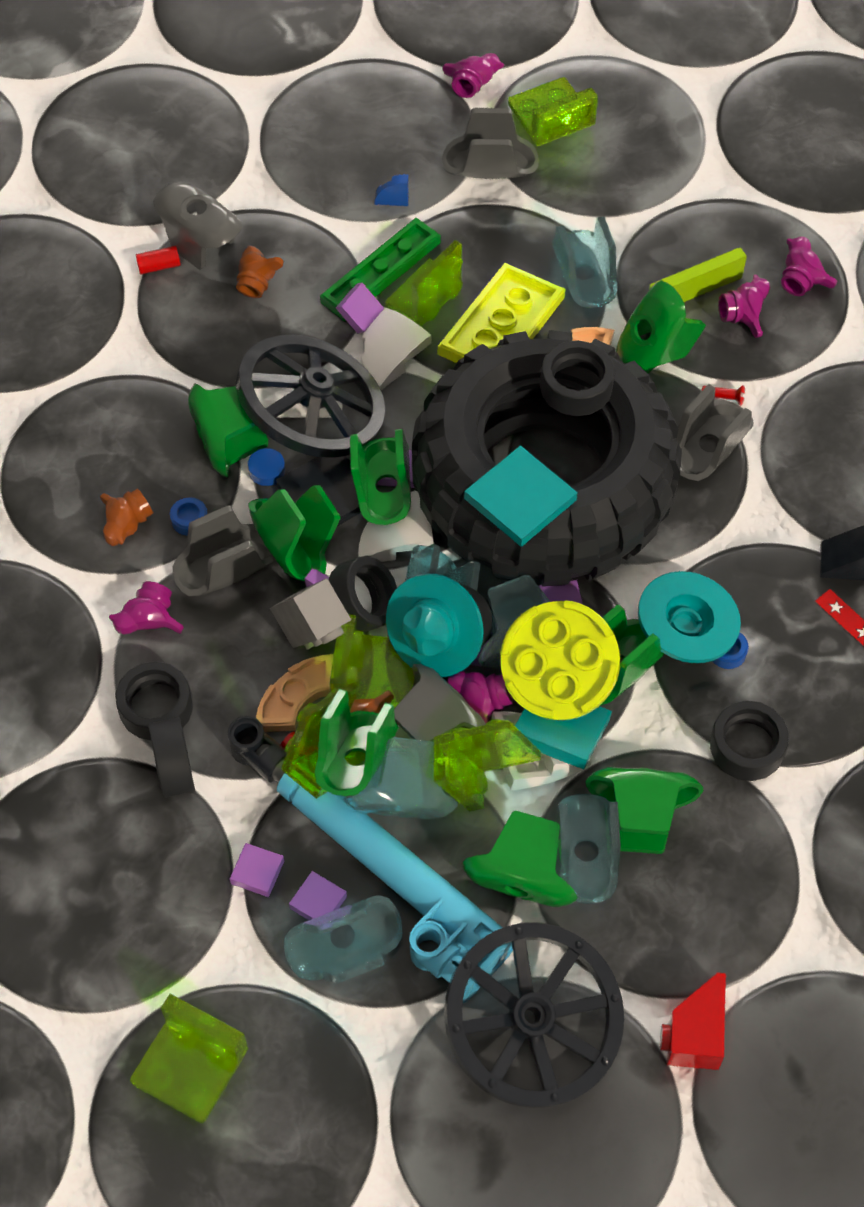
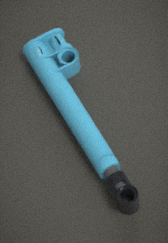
(447, 913)

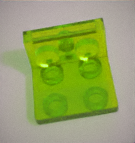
(554, 110)
(430, 286)
(369, 664)
(303, 746)
(468, 753)
(190, 1059)

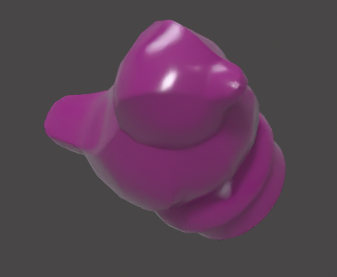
(472, 73)
(803, 268)
(745, 304)
(146, 611)
(482, 692)

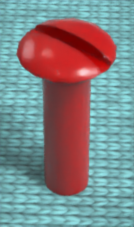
(731, 394)

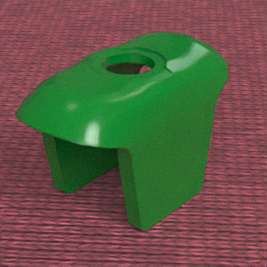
(671, 333)
(224, 427)
(376, 461)
(296, 531)
(636, 649)
(351, 732)
(644, 803)
(523, 862)

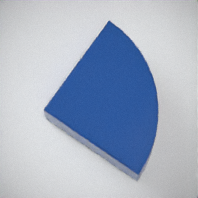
(394, 192)

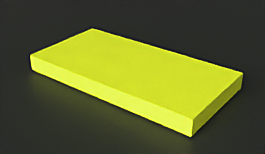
(507, 305)

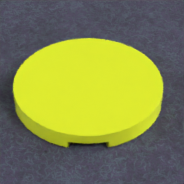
(560, 660)

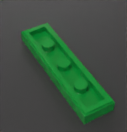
(385, 263)

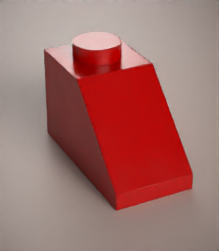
(697, 1028)

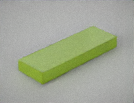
(708, 275)

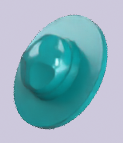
(690, 616)
(434, 624)

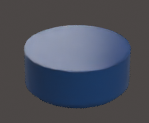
(266, 466)
(186, 511)
(735, 656)

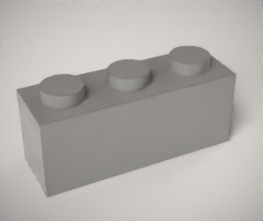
(311, 615)

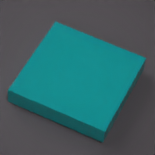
(520, 495)
(566, 740)

